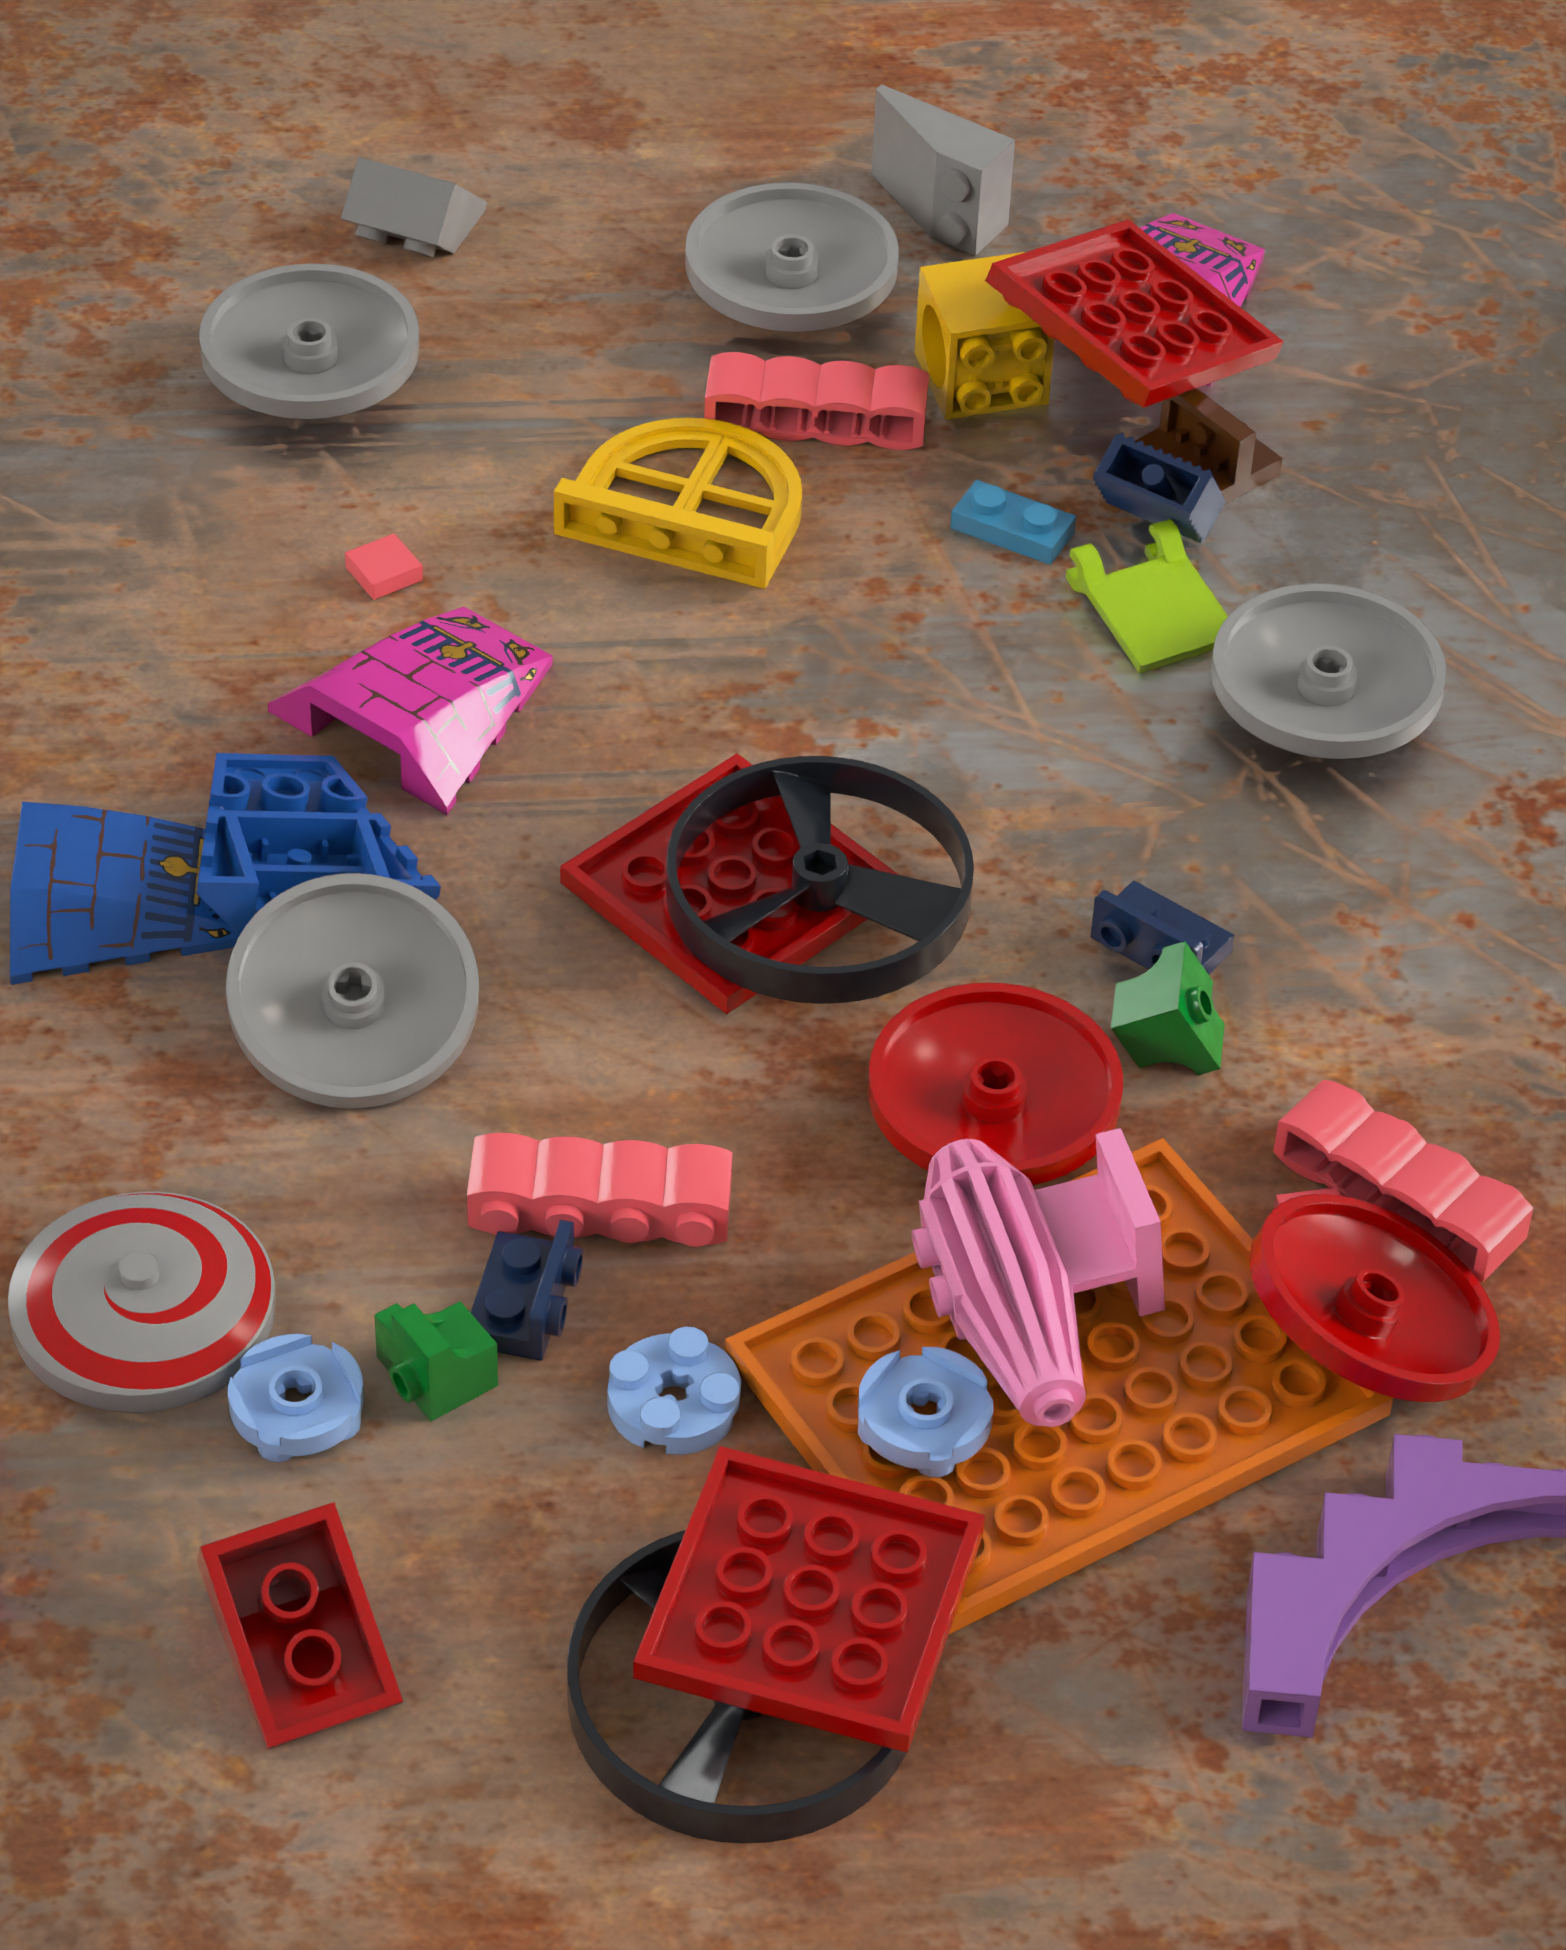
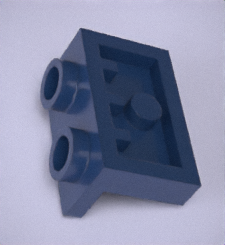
(1144, 922)
(524, 1290)

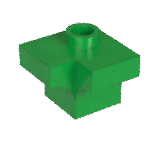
(1170, 1014)
(436, 1356)

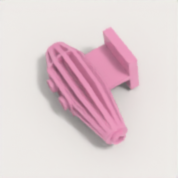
(1018, 1254)

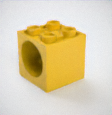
(976, 344)

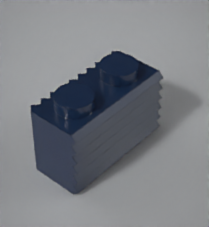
(1159, 487)

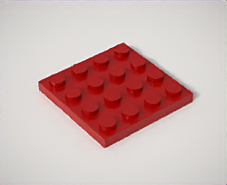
(1134, 312)
(724, 868)
(810, 1598)

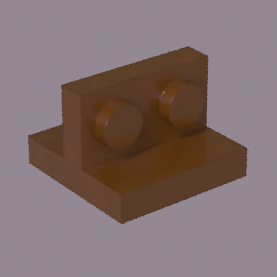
(1216, 440)

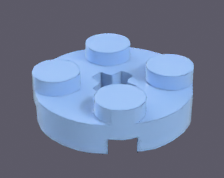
(681, 1361)
(301, 1427)
(918, 1440)

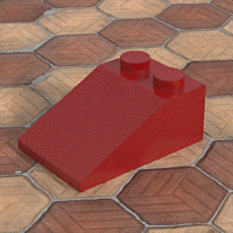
(298, 1625)

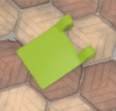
(1153, 608)

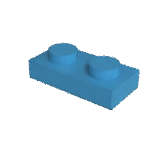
(1013, 522)

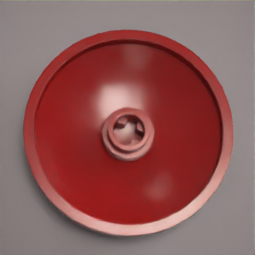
(997, 1070)
(1374, 1298)

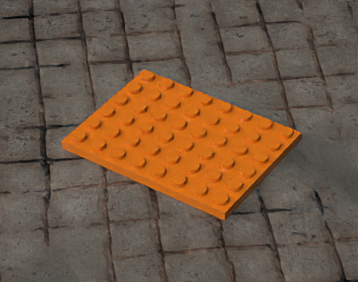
(1170, 1416)

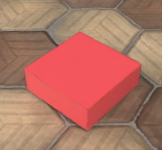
(383, 566)

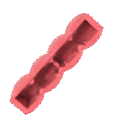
(829, 401)
(1386, 1162)
(610, 1189)

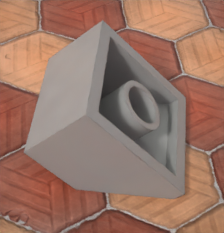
(410, 207)

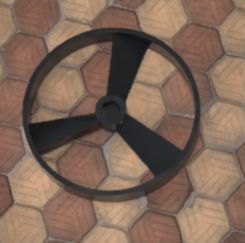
(825, 880)
(689, 1789)

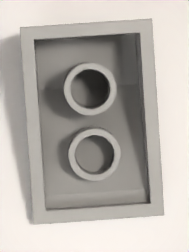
(943, 169)

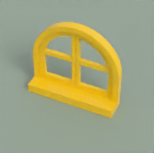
(677, 532)

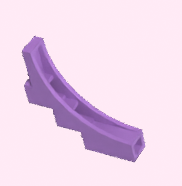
(1365, 1547)

